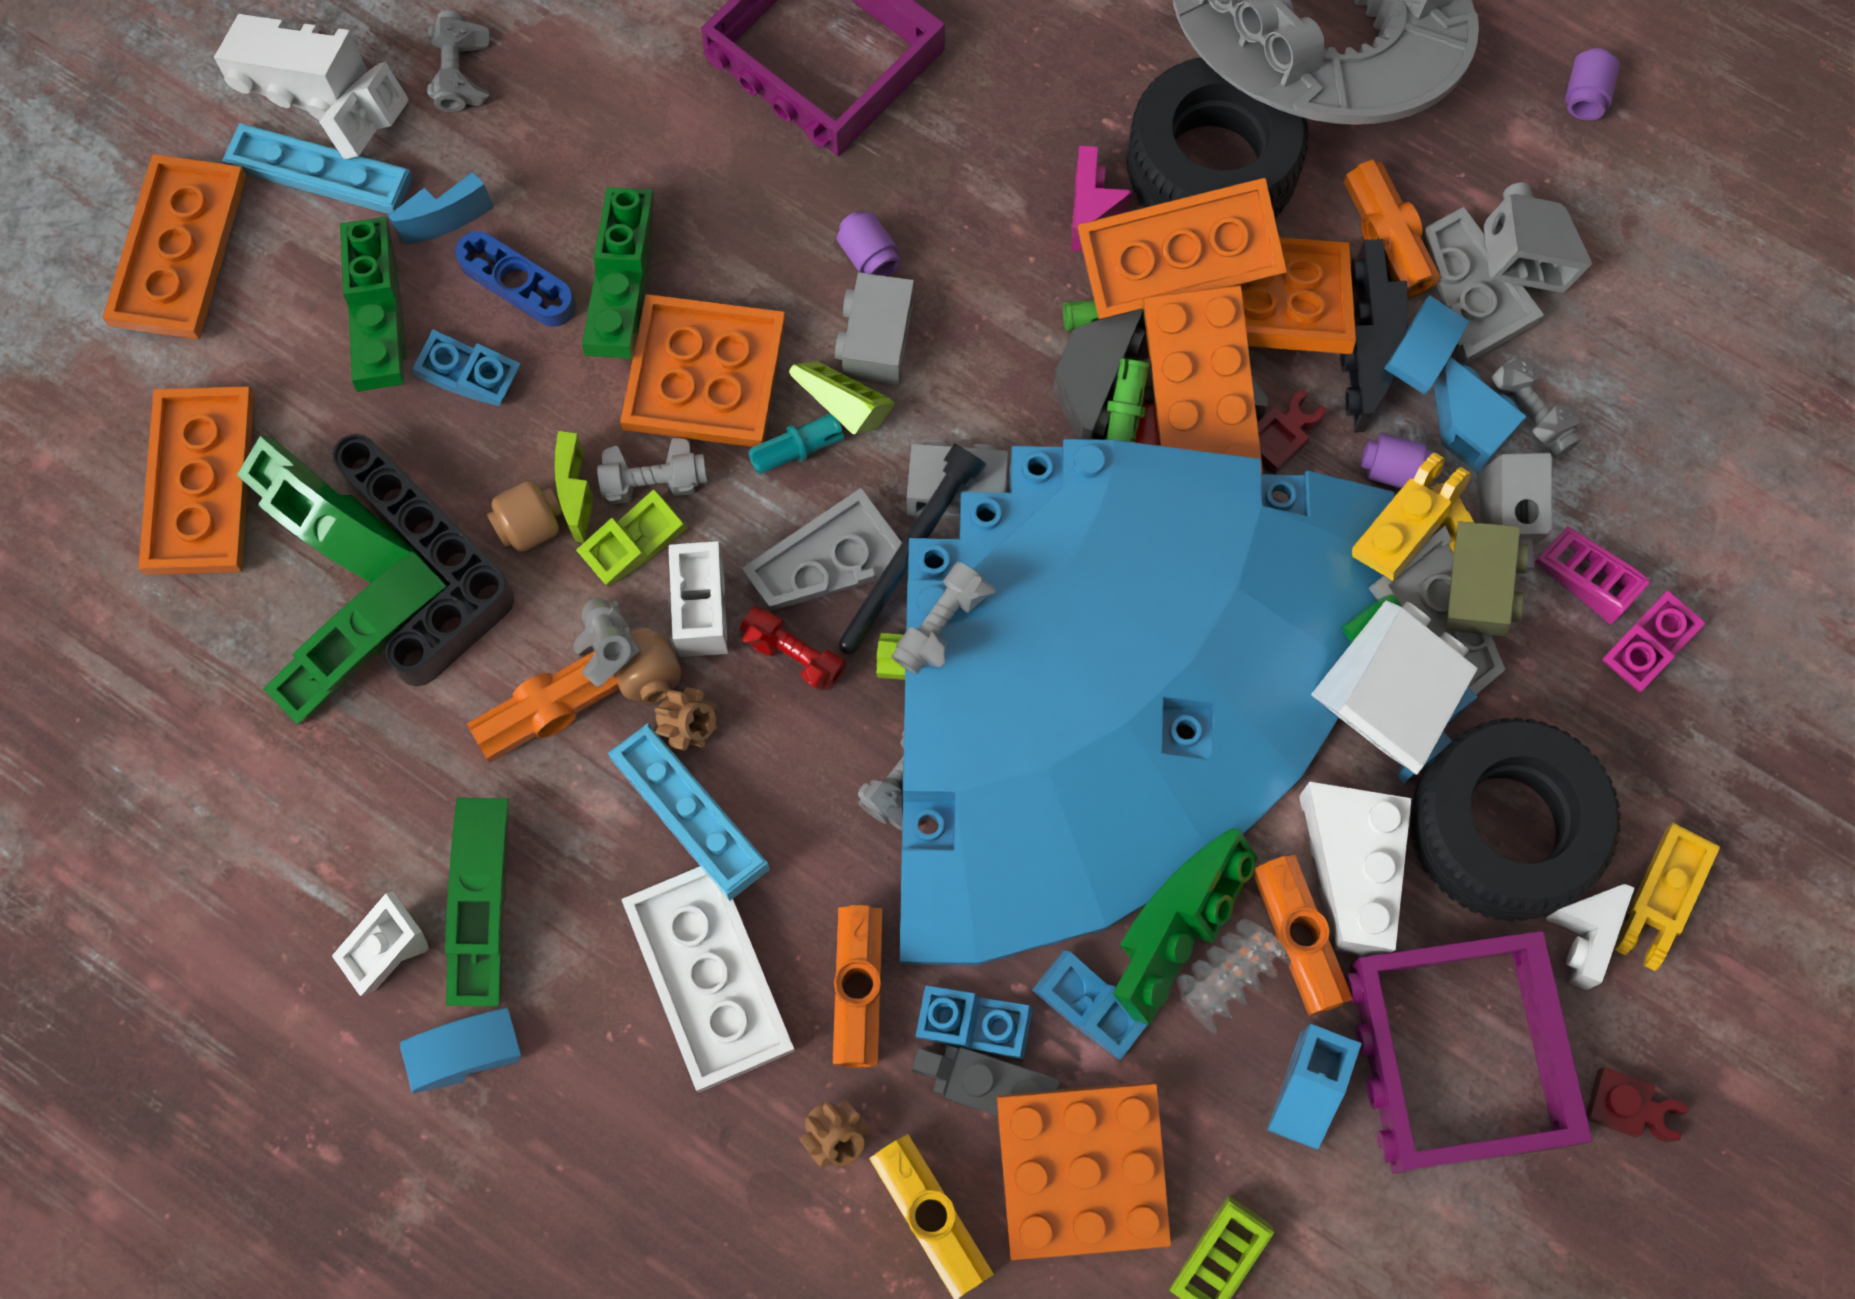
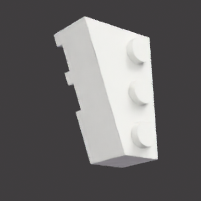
(289, 64)
(1359, 863)

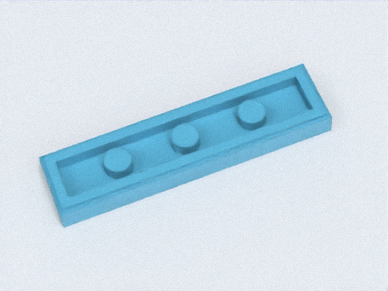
(318, 169)
(689, 812)

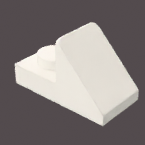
(1599, 923)
(379, 945)

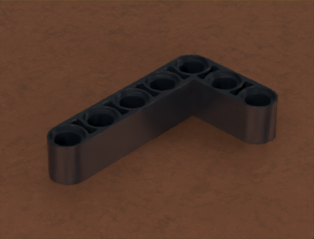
(434, 547)

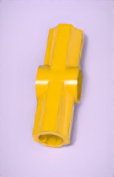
(951, 1247)

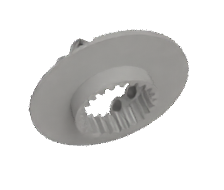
(1284, 62)

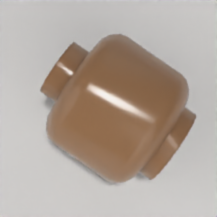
(525, 516)
(651, 670)

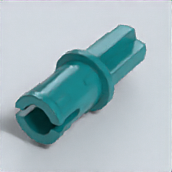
(796, 443)

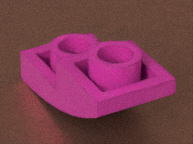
(1653, 641)

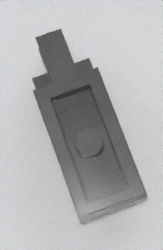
(977, 1078)

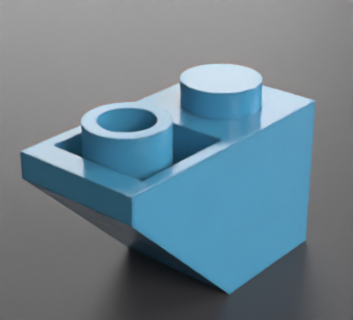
(1473, 416)
(1313, 1085)

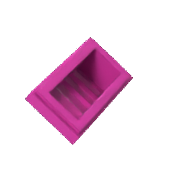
(1596, 597)

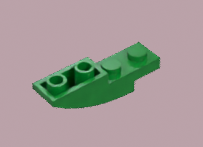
(620, 273)
(373, 304)
(318, 514)
(353, 637)
(476, 902)
(1186, 907)

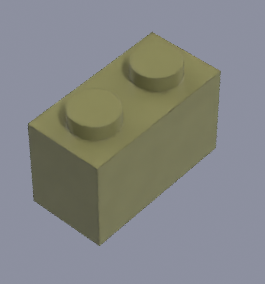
(1484, 579)

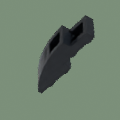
(1379, 329)

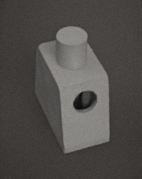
(1533, 242)
(1519, 494)

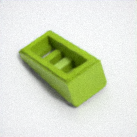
(846, 399)
(1262, 1233)

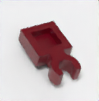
(1283, 434)
(1628, 1106)

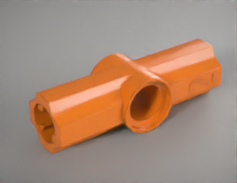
(1396, 223)
(538, 709)
(1313, 966)
(858, 1019)

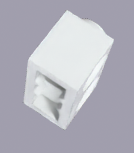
(698, 599)

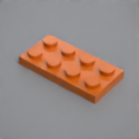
(175, 247)
(1182, 247)
(1202, 372)
(192, 485)

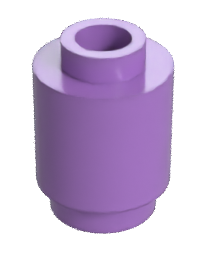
(1592, 84)
(868, 244)
(1393, 459)

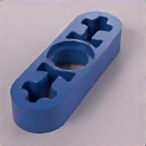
(507, 260)

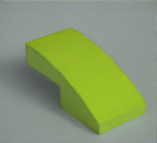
(573, 494)
(633, 540)

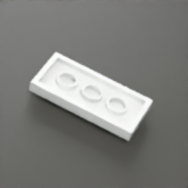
(707, 978)

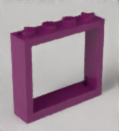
(901, 16)
(1547, 1035)

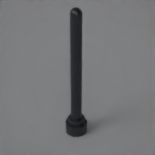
(960, 470)

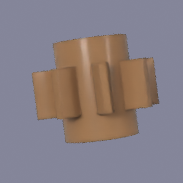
(685, 718)
(834, 1134)

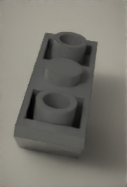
(1090, 370)

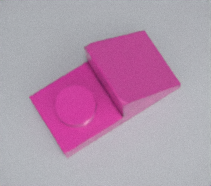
(1090, 197)

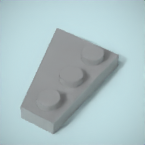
(1494, 308)
(828, 555)
(1427, 587)

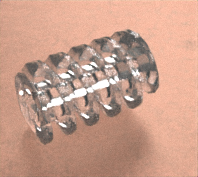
(1230, 972)

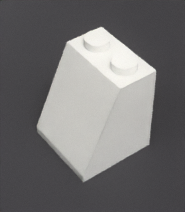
(1398, 683)

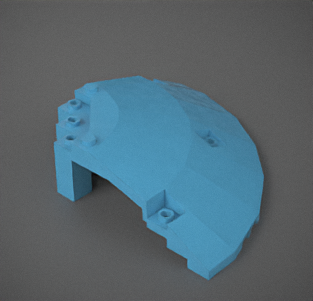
(1123, 605)

